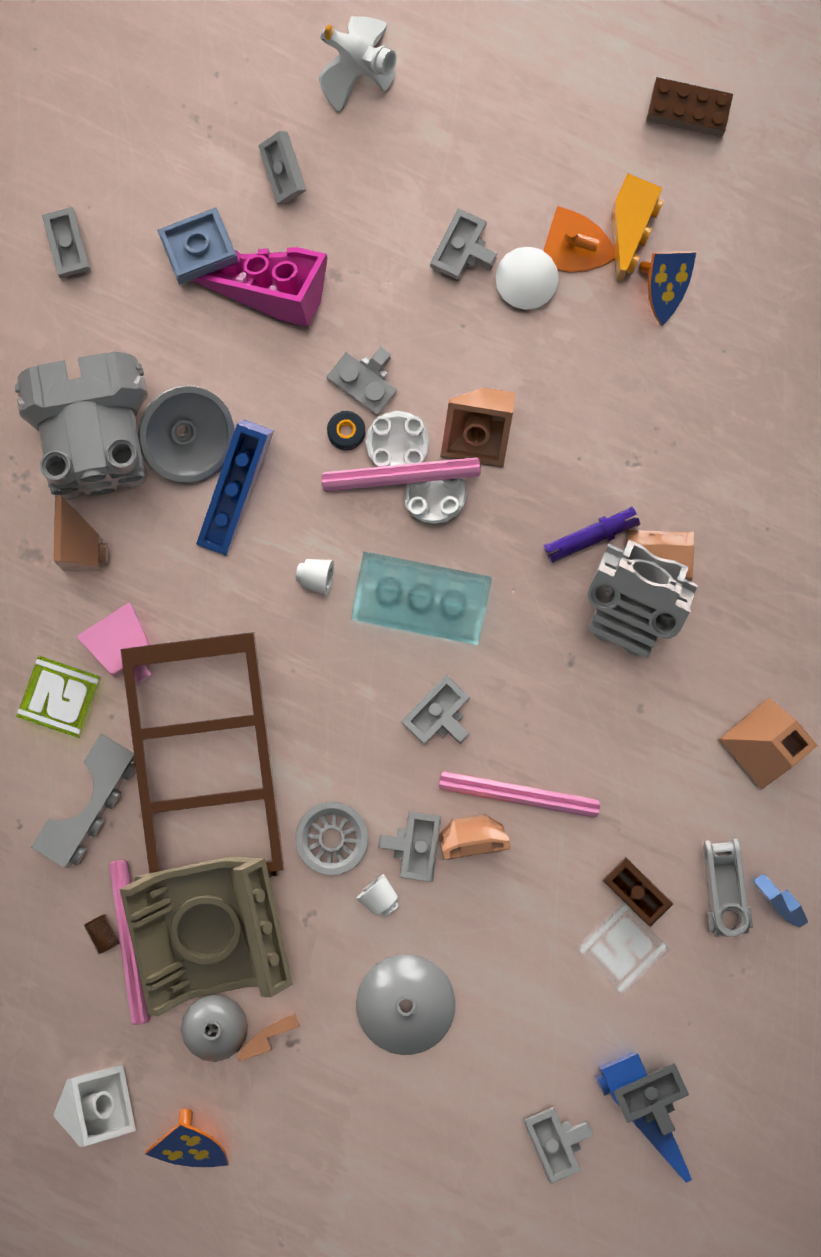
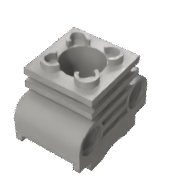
(639, 598)

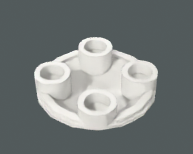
(527, 278)
(397, 439)
(435, 500)

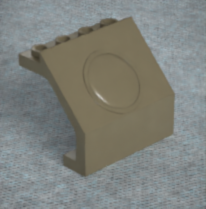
(205, 931)

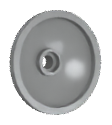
(205, 438)
(401, 979)

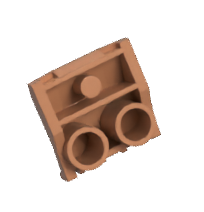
(667, 545)
(472, 837)

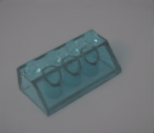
(421, 598)

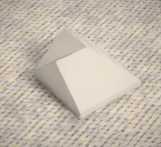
(96, 1106)

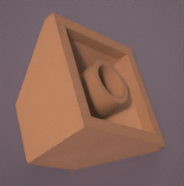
(479, 426)
(75, 541)

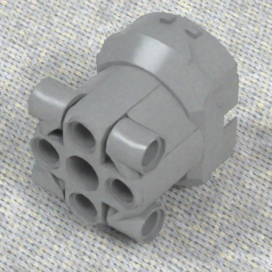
(86, 423)

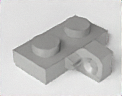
(463, 246)
(364, 380)
(439, 713)
(415, 846)
(556, 1143)

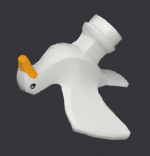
(356, 58)

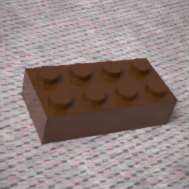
(689, 107)

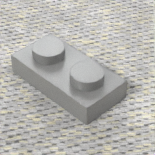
(282, 167)
(66, 242)

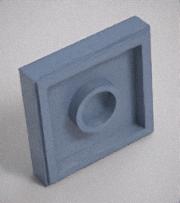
(197, 245)

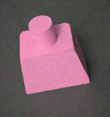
(113, 633)

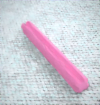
(401, 474)
(519, 794)
(138, 1009)

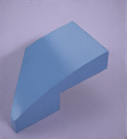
(783, 902)

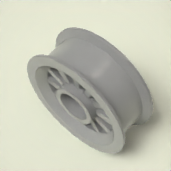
(305, 850)

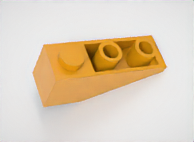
(630, 215)

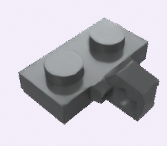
(653, 1097)

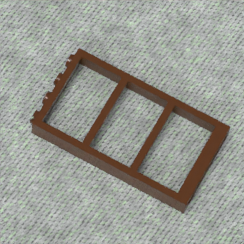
(191, 650)

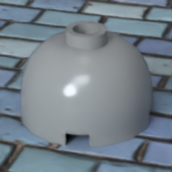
(226, 1016)

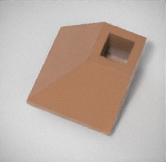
(768, 743)

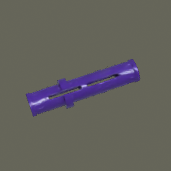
(592, 534)

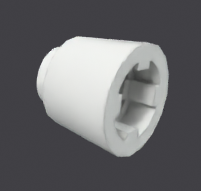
(316, 575)
(379, 897)

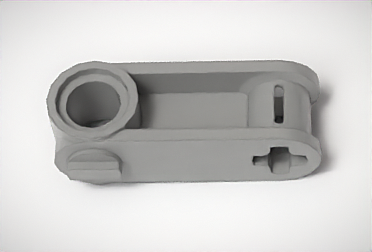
(726, 887)

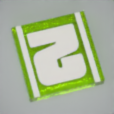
(58, 696)

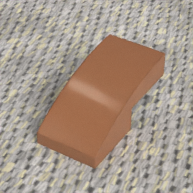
(261, 1042)

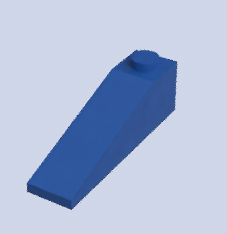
(234, 485)
(622, 1072)

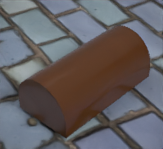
(637, 891)

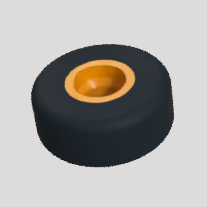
(350, 419)

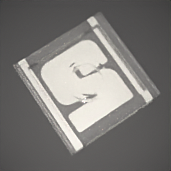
(623, 948)

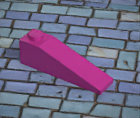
(274, 283)

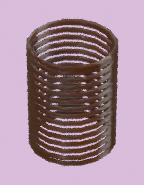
(98, 942)

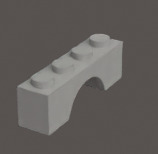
(64, 839)

